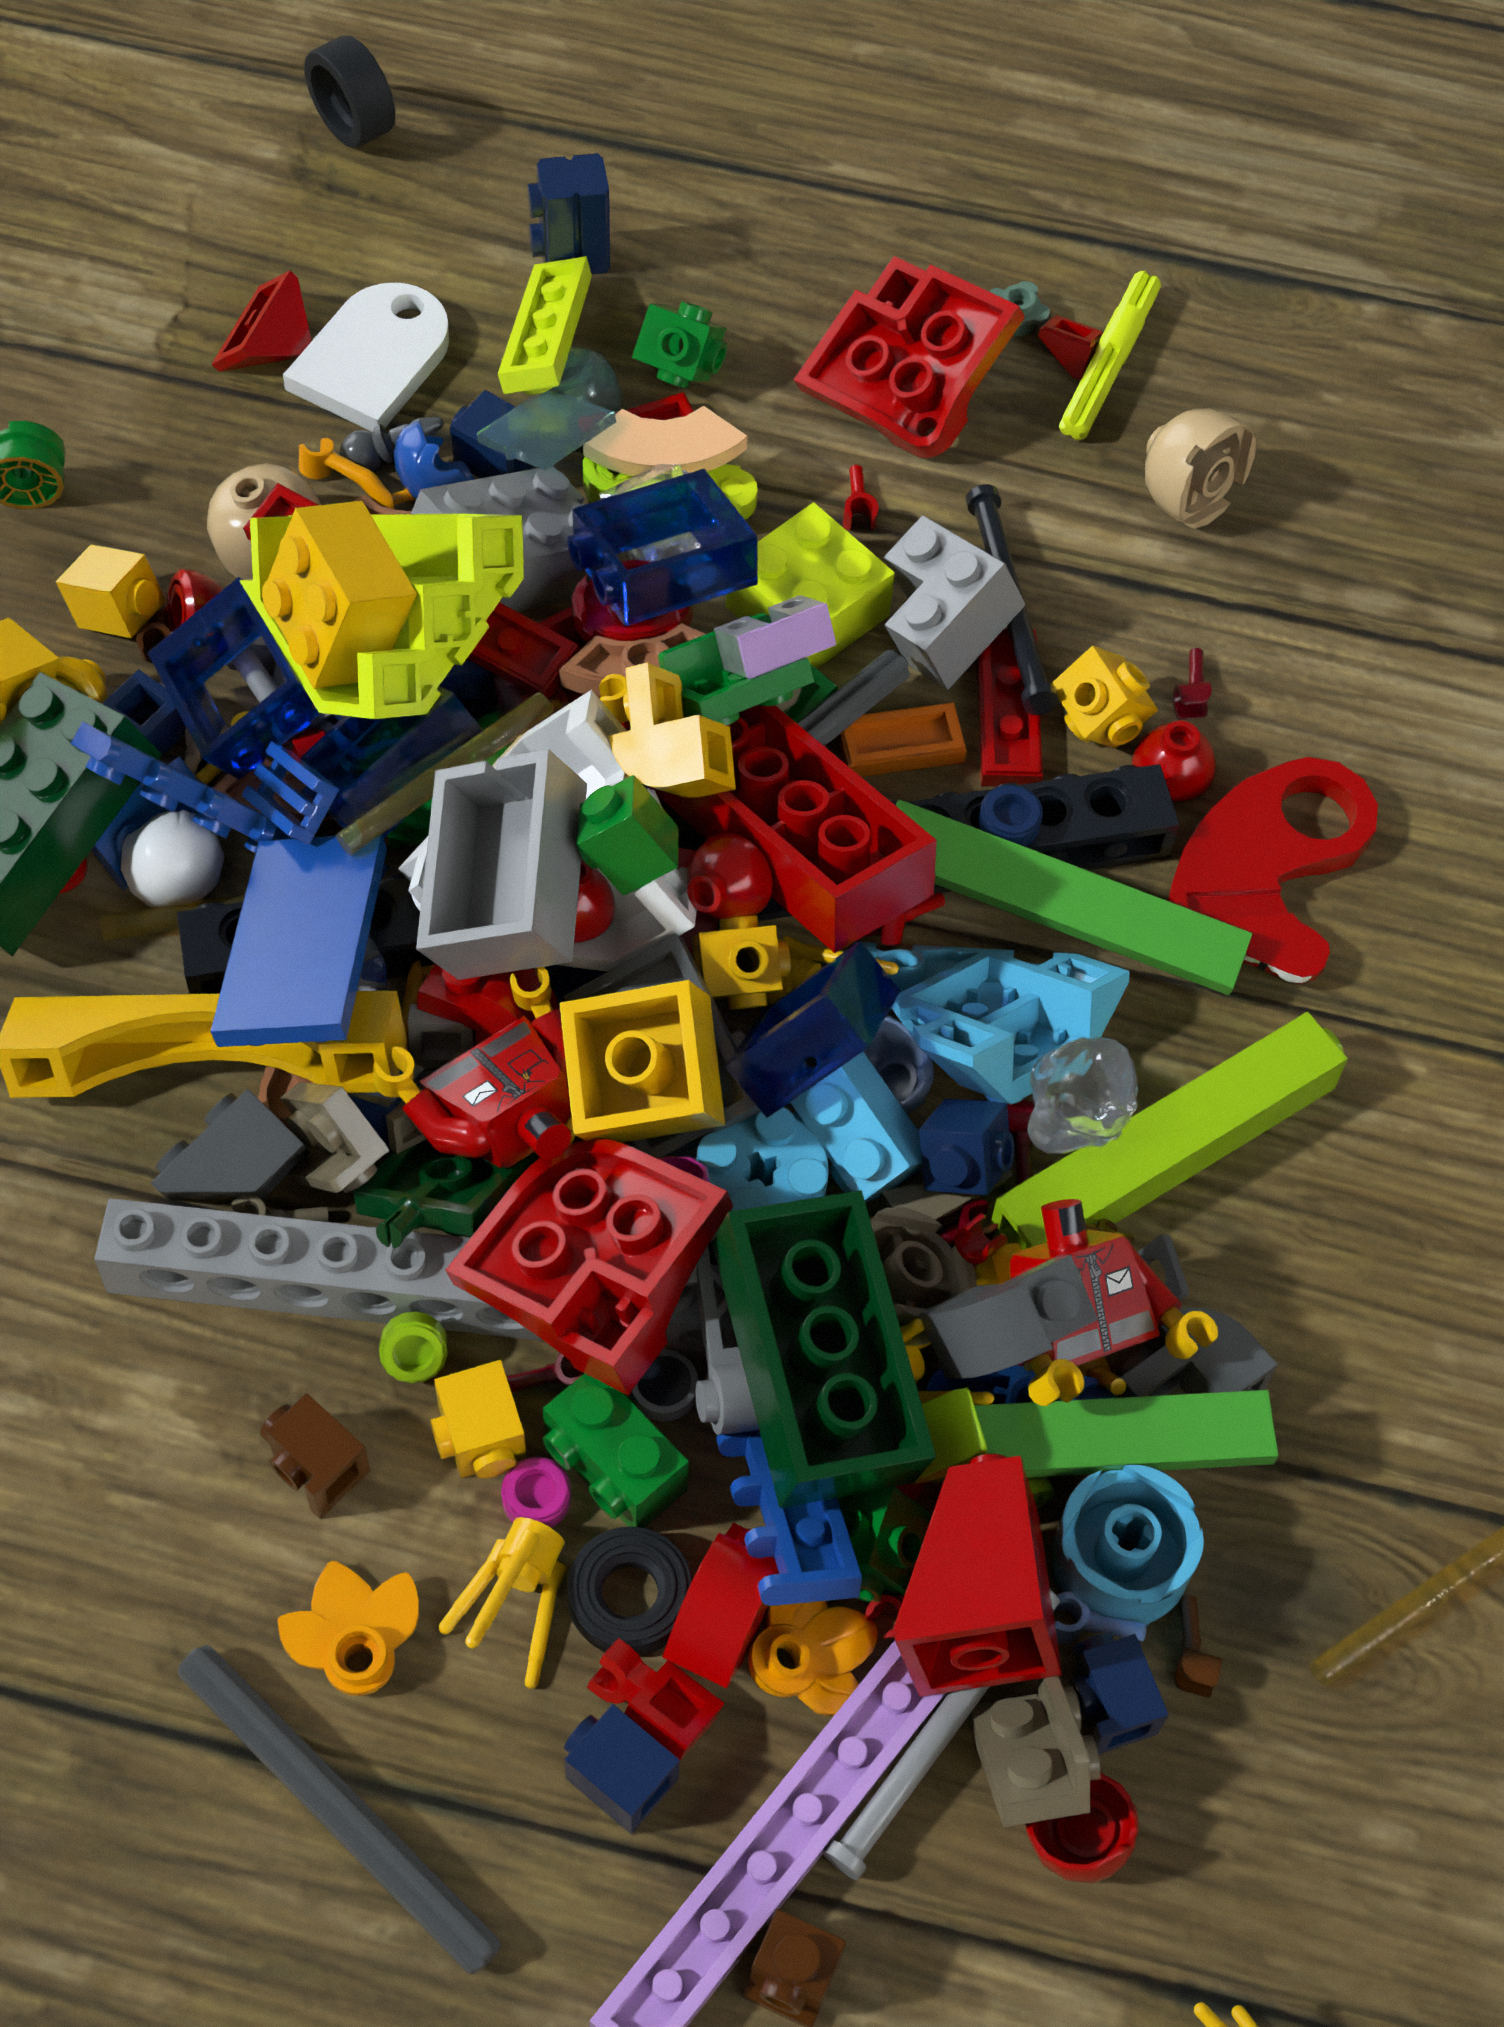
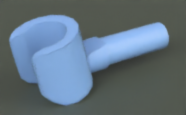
(1092, 1622)

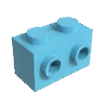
(861, 1129)

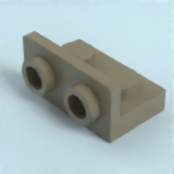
(344, 1138)
(1036, 1754)

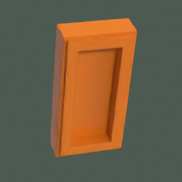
(903, 740)

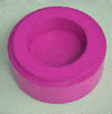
(536, 1491)

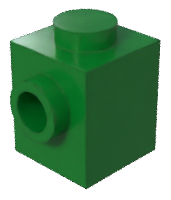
(627, 835)

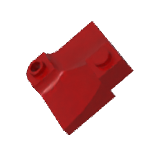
(911, 354)
(594, 1254)

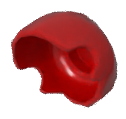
(1093, 1843)

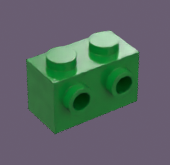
(615, 1450)

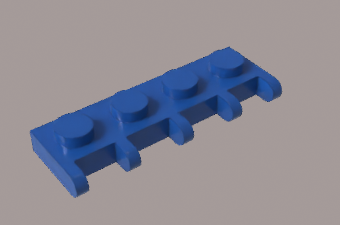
(169, 786)
(805, 1539)

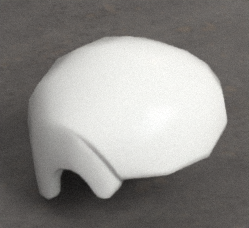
(171, 860)

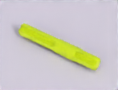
(1110, 355)

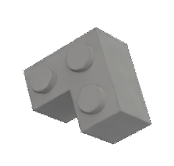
(954, 601)

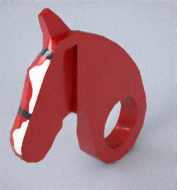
(1249, 848)

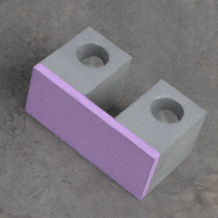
(796, 631)

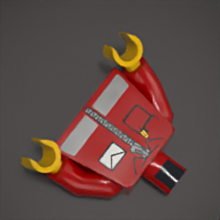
(497, 1096)
(1124, 1296)

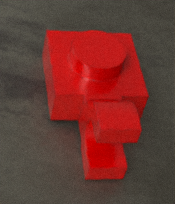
(661, 1702)

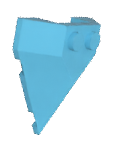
(997, 1015)

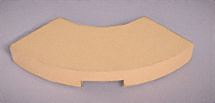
(691, 441)

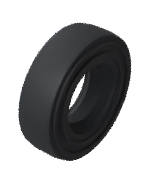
(617, 1550)

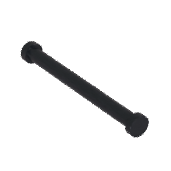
(1038, 694)

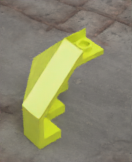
(459, 573)

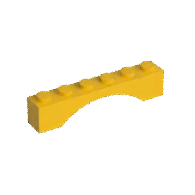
(82, 1041)

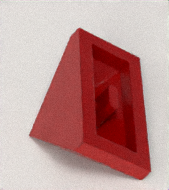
(269, 328)

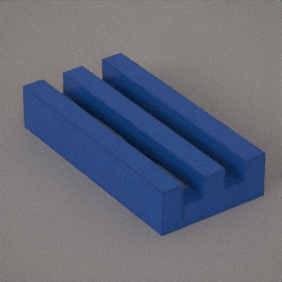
(273, 782)

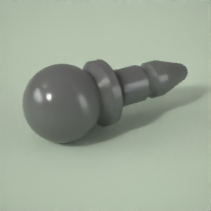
(375, 447)

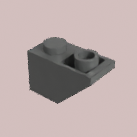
(235, 1156)

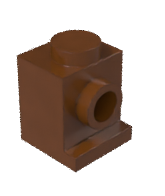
(314, 1452)
(794, 1969)

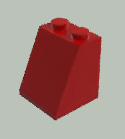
(980, 1585)

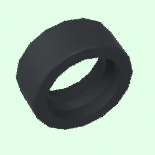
(350, 91)

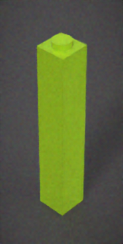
(1182, 1131)

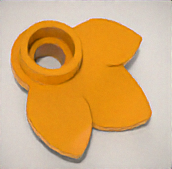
(349, 1620)
(824, 1650)

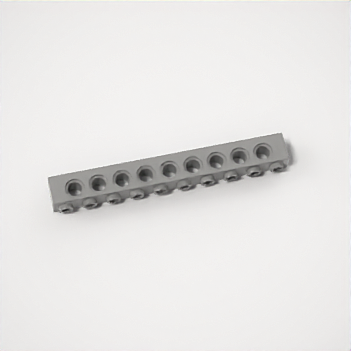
(315, 1271)

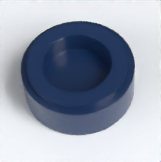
(1011, 814)

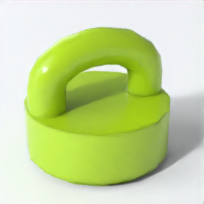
(413, 1347)

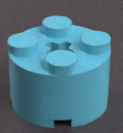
(766, 1161)
(1133, 1507)

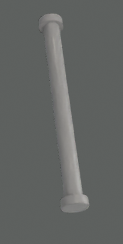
(903, 1779)

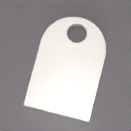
(370, 359)

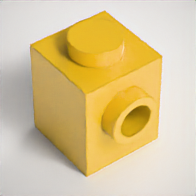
(111, 591)
(478, 1421)

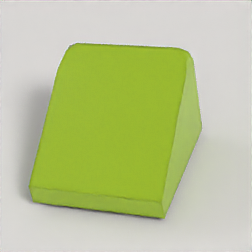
(953, 1432)

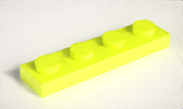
(545, 326)

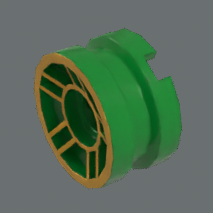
(30, 465)

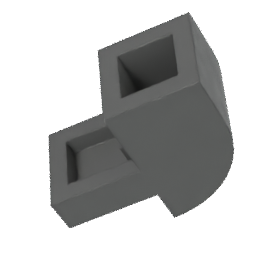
(1008, 1321)
(1227, 1365)

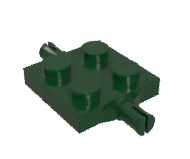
(434, 1192)

